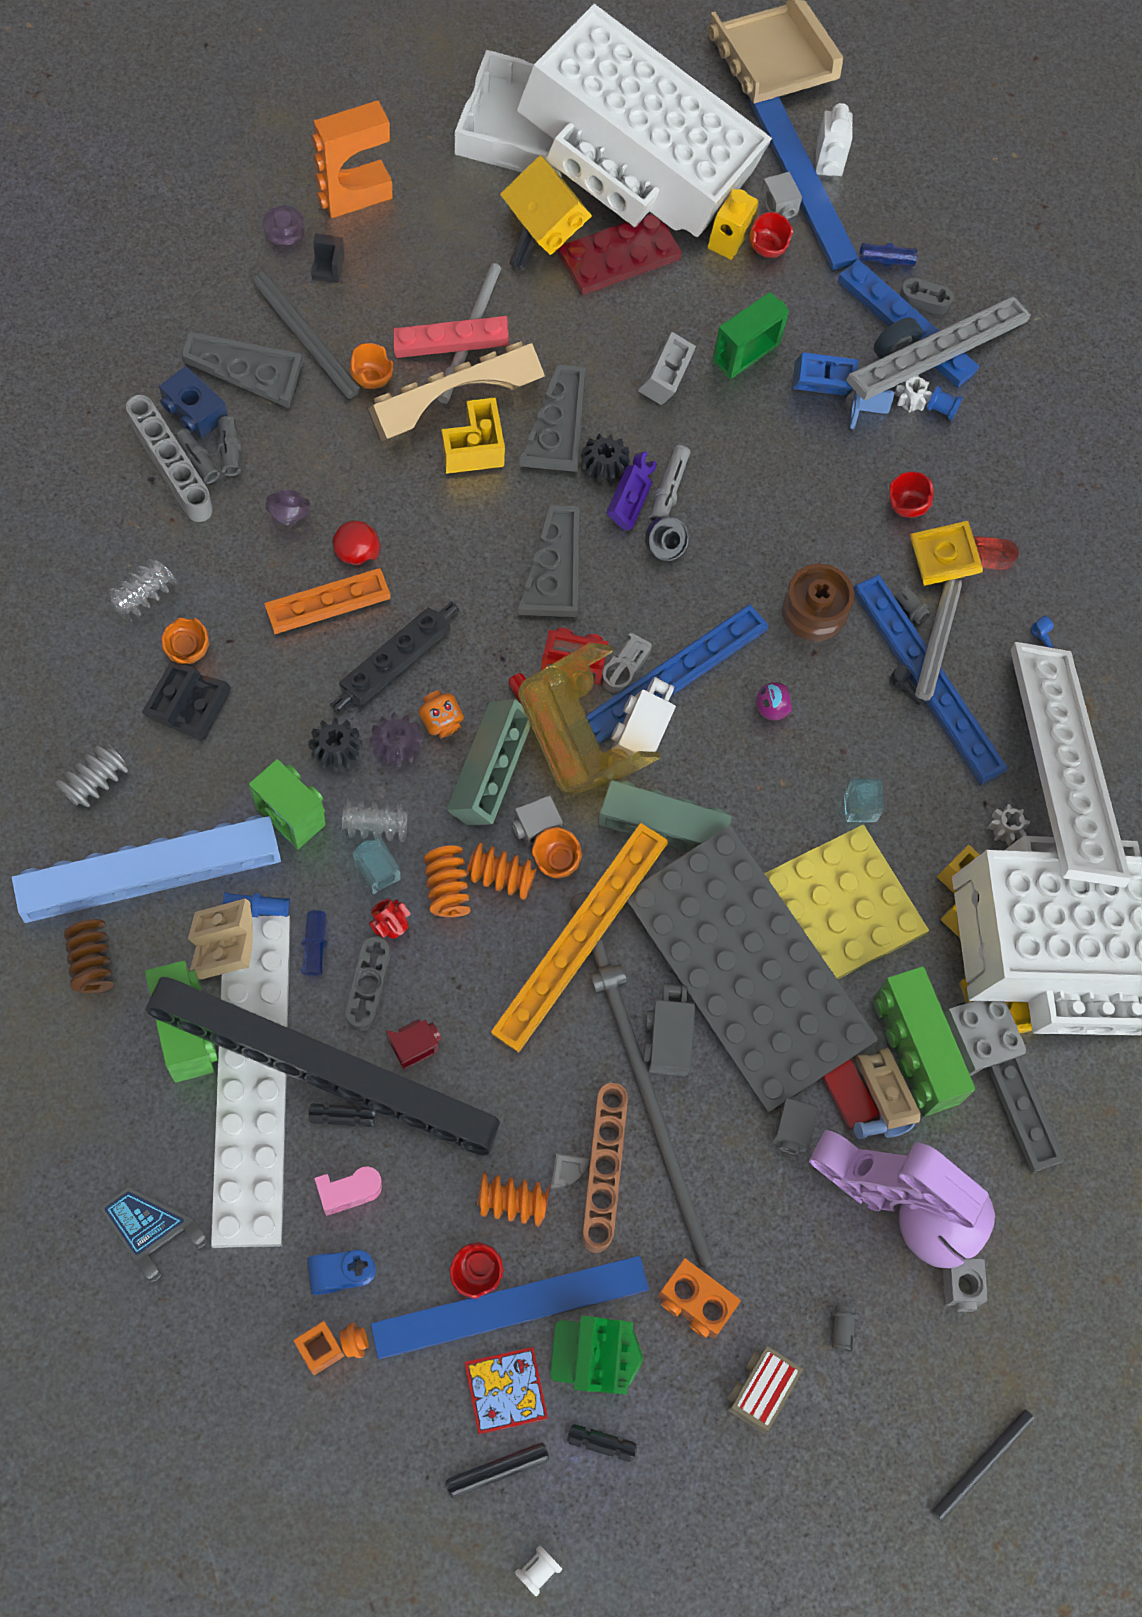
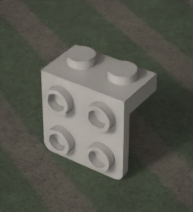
(985, 1034)

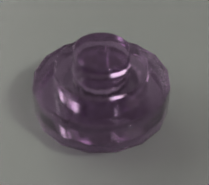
(283, 225)
(287, 506)

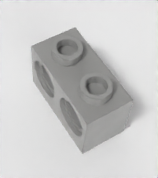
(666, 368)

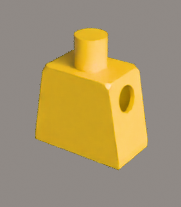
(738, 214)

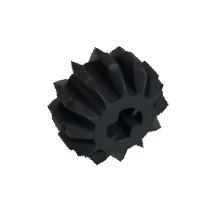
(605, 458)
(335, 755)

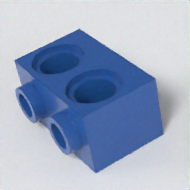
(823, 373)

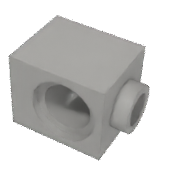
(781, 195)
(535, 818)
(974, 1272)

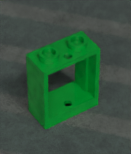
(750, 335)

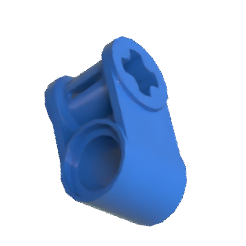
(333, 1271)

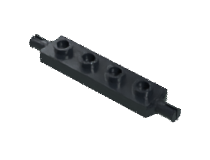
(394, 657)

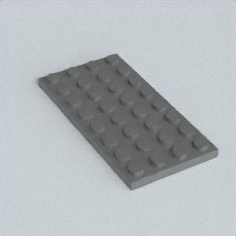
(750, 968)

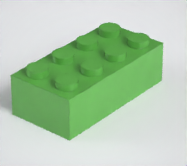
(923, 1041)

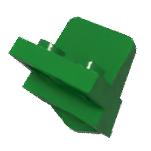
(596, 1354)

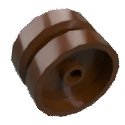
(818, 602)

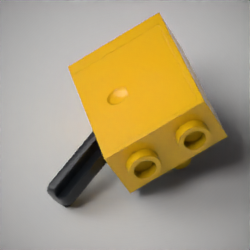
(545, 209)

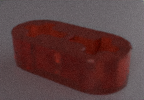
(990, 552)

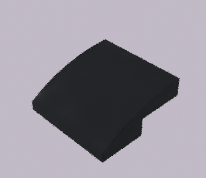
(186, 700)

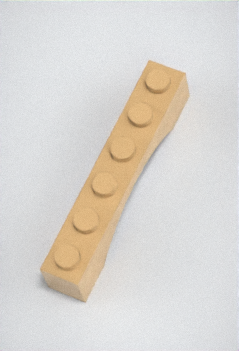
(509, 370)

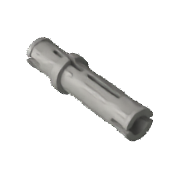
(666, 496)

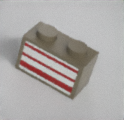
(764, 1389)

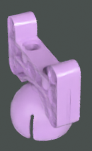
(931, 1190)

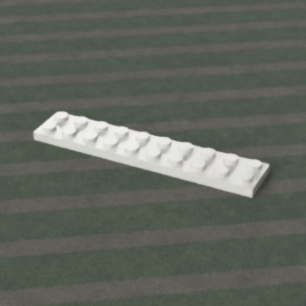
(1069, 766)
(252, 1103)

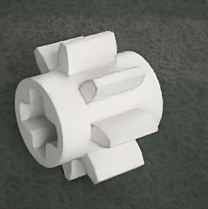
(913, 394)
(1013, 817)

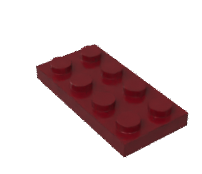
(619, 253)

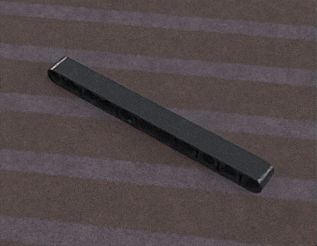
(322, 1066)

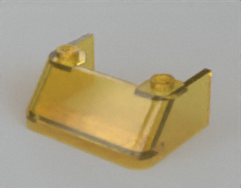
(563, 729)

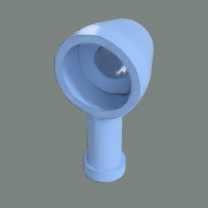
(863, 1130)

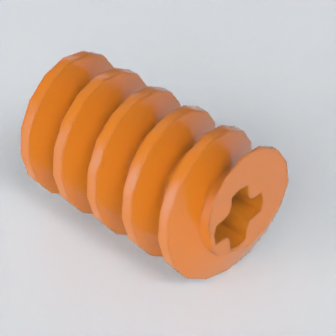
(501, 871)
(444, 882)
(512, 1199)

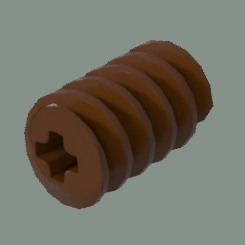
(85, 956)

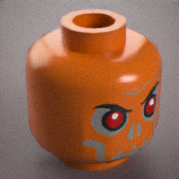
(441, 714)

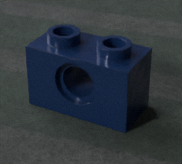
(185, 389)

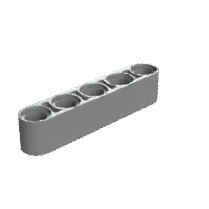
(171, 469)

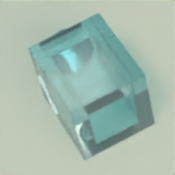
(864, 800)
(376, 865)

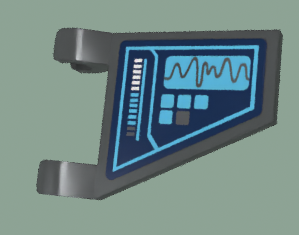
(146, 1226)

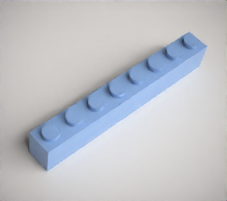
(145, 868)

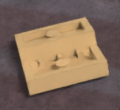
(222, 939)

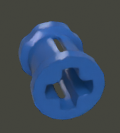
(944, 403)

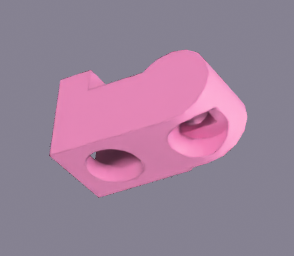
(350, 1191)

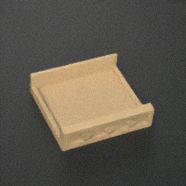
(777, 50)

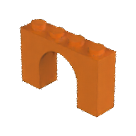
(337, 140)

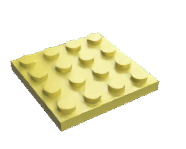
(848, 901)

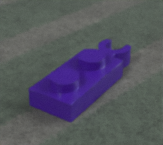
(631, 492)

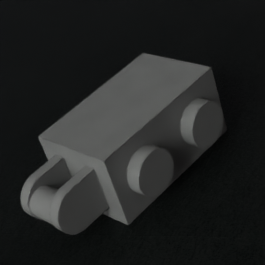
(670, 1033)

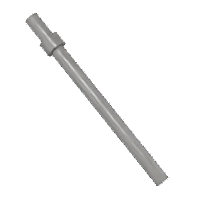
(477, 313)

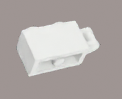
(834, 141)
(645, 719)

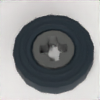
(897, 337)

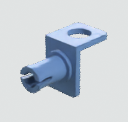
(879, 404)

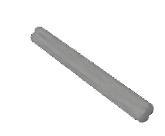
(938, 639)

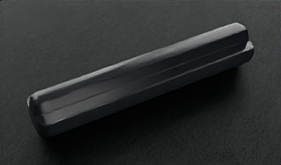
(497, 1470)

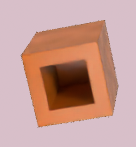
(318, 1348)

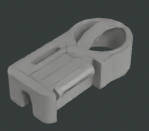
(628, 660)

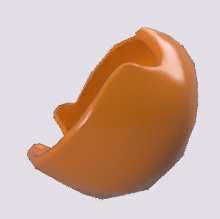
(370, 366)
(185, 640)
(557, 852)

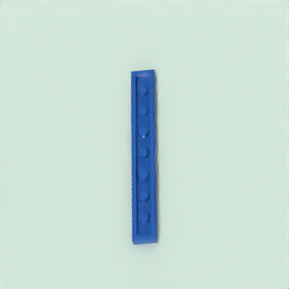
(815, 201)
(683, 666)
(946, 702)
(509, 1307)

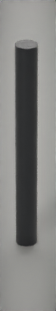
(983, 1465)

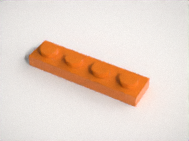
(327, 601)

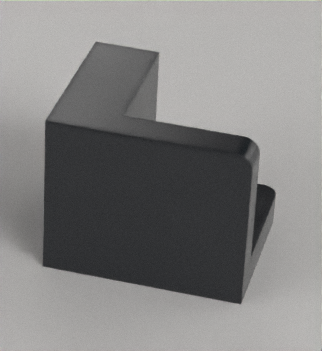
(328, 257)

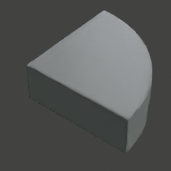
(568, 1170)

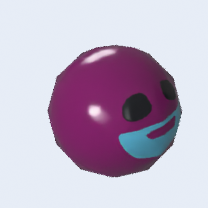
(774, 701)

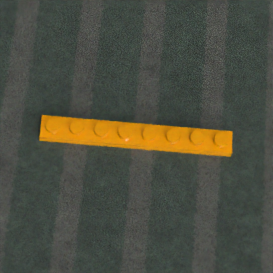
(579, 938)

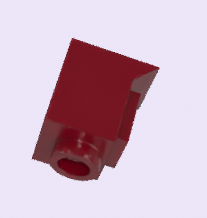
(414, 1042)

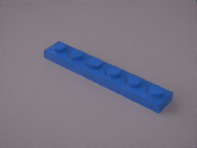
(892, 307)

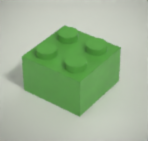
(291, 805)

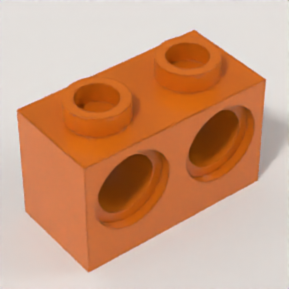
(704, 1291)

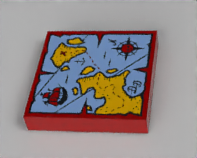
(506, 1390)

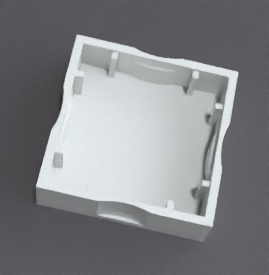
(490, 123)

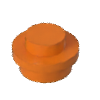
(354, 1341)

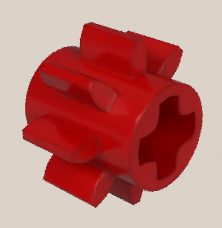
(389, 918)

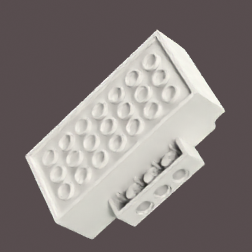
(638, 126)
(1053, 939)

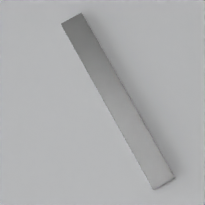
(937, 348)

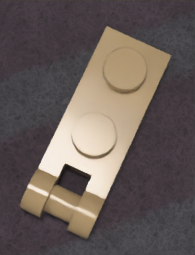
(888, 1088)

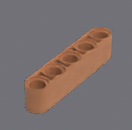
(600, 1183)

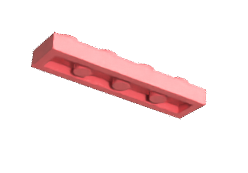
(451, 337)

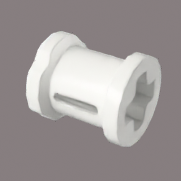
(538, 1570)

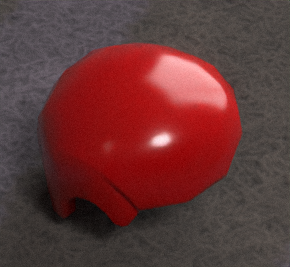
(770, 235)
(911, 494)
(356, 543)
(476, 1269)

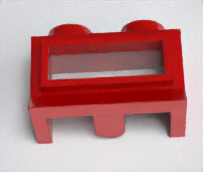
(563, 642)

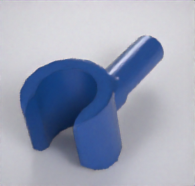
(1040, 630)

